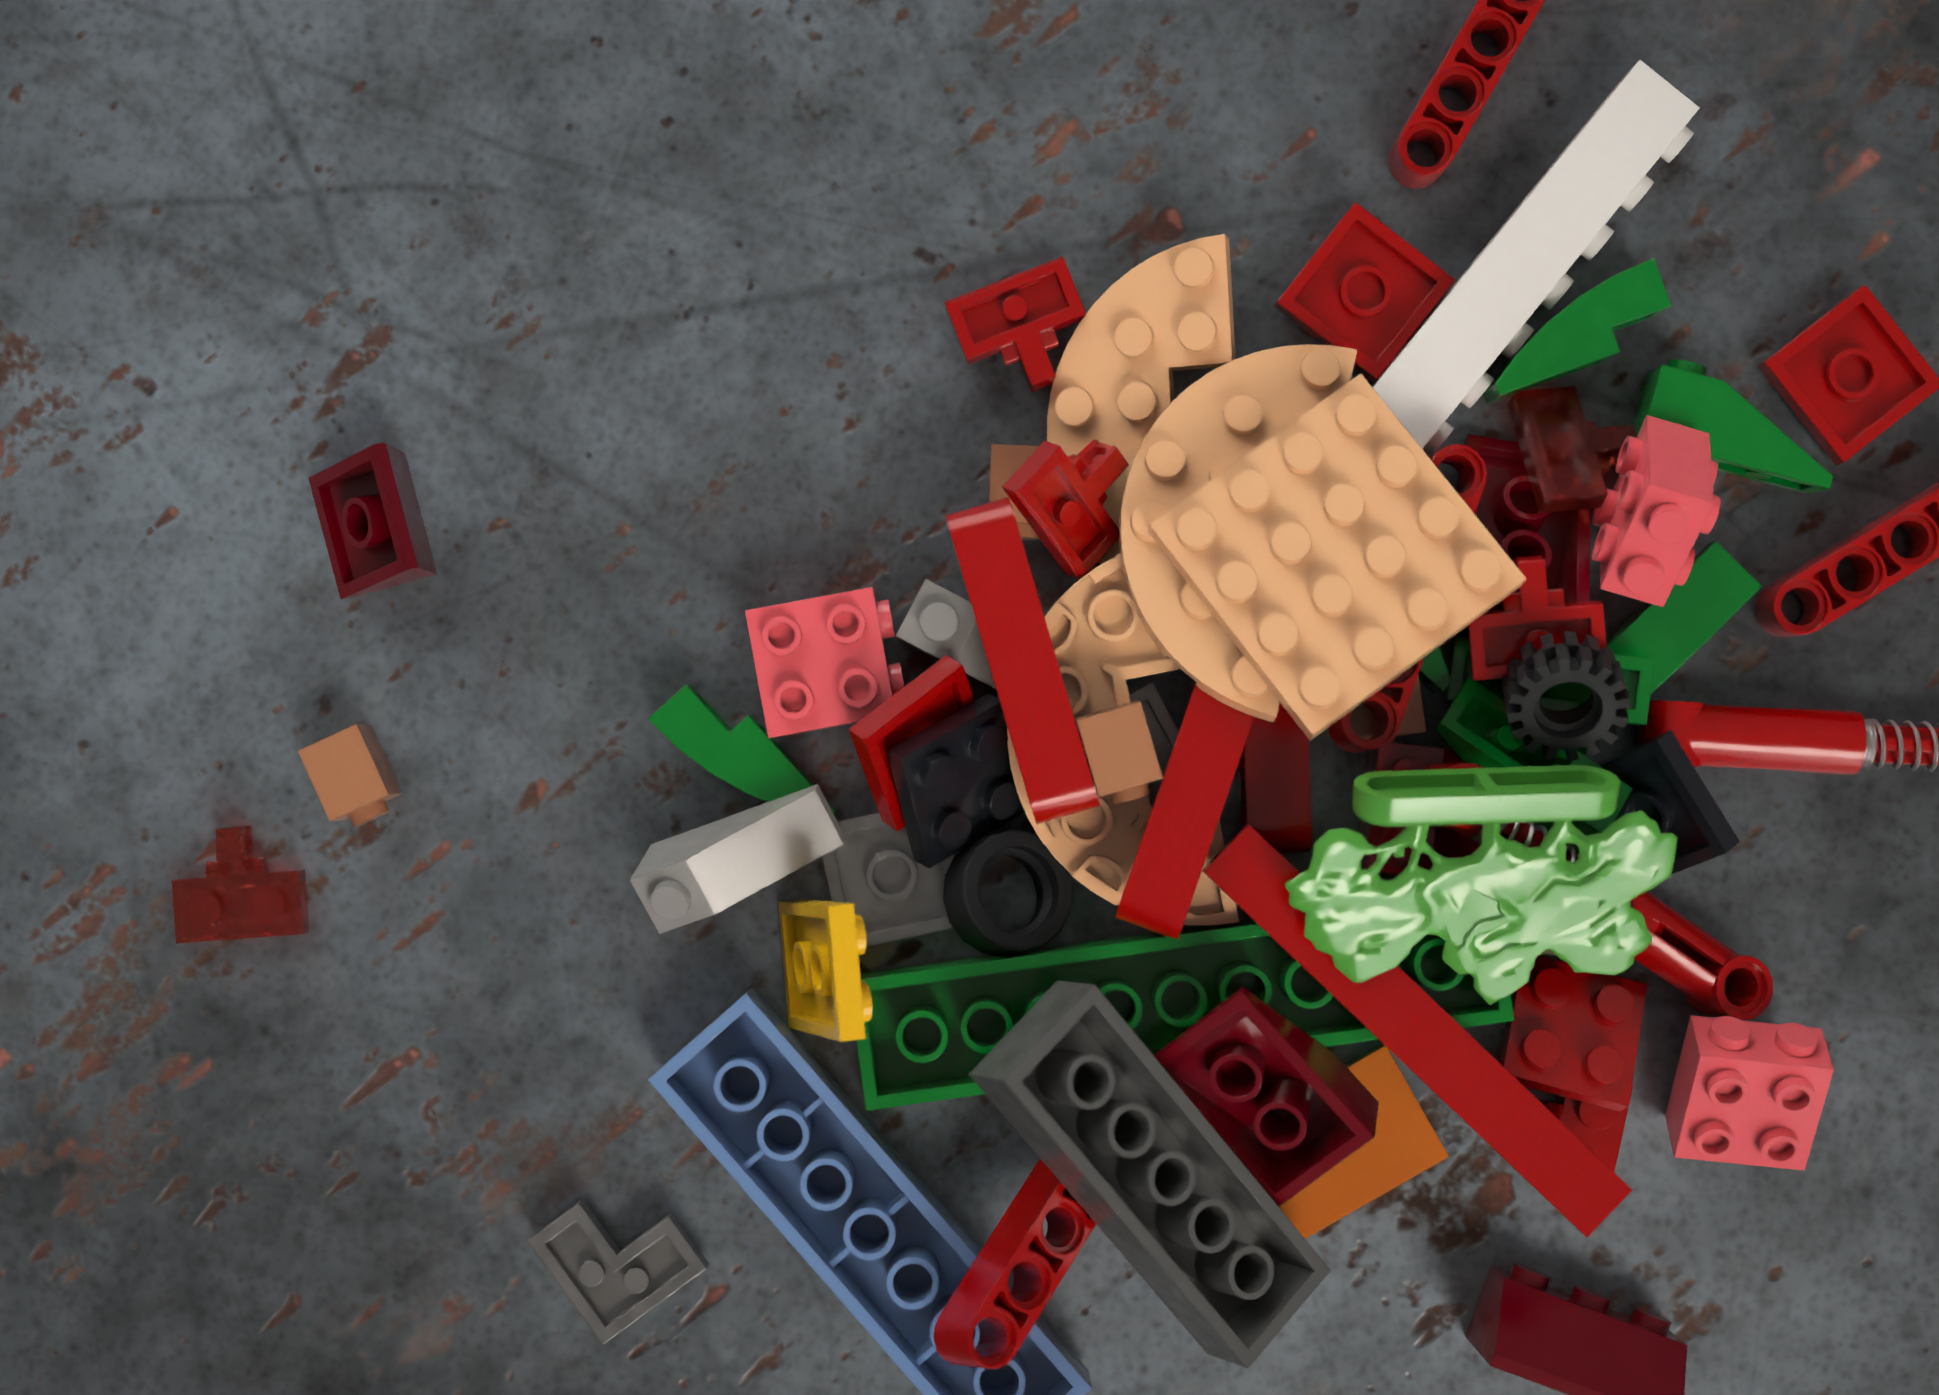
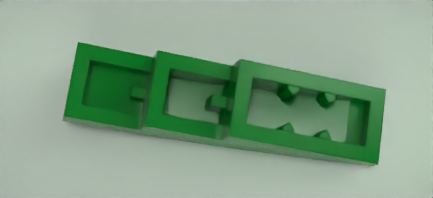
(1689, 616)

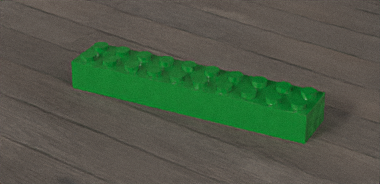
(946, 1016)

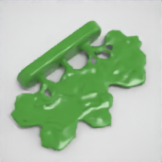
(1504, 898)

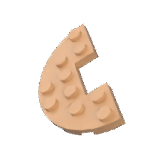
(1123, 354)
(1187, 447)
(1097, 650)

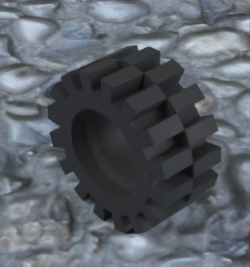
(1571, 727)

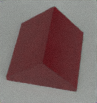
(372, 521)

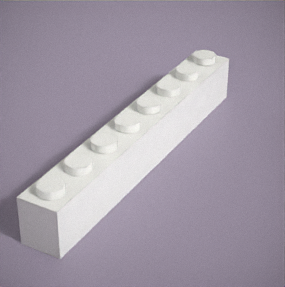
(1533, 252)

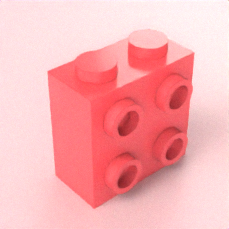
(1656, 511)
(822, 660)
(1748, 1092)

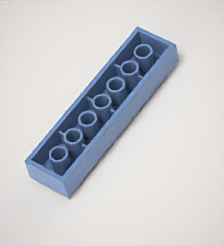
(844, 1198)

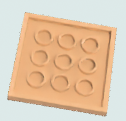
(1336, 556)

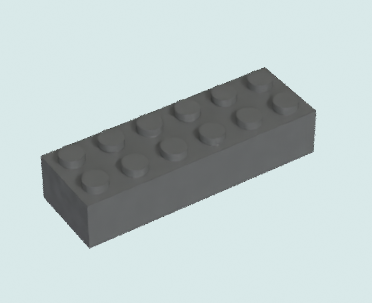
(1151, 1171)

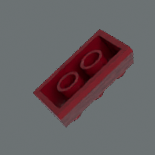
(1573, 1338)

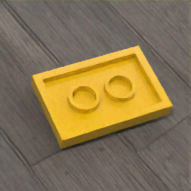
(823, 969)

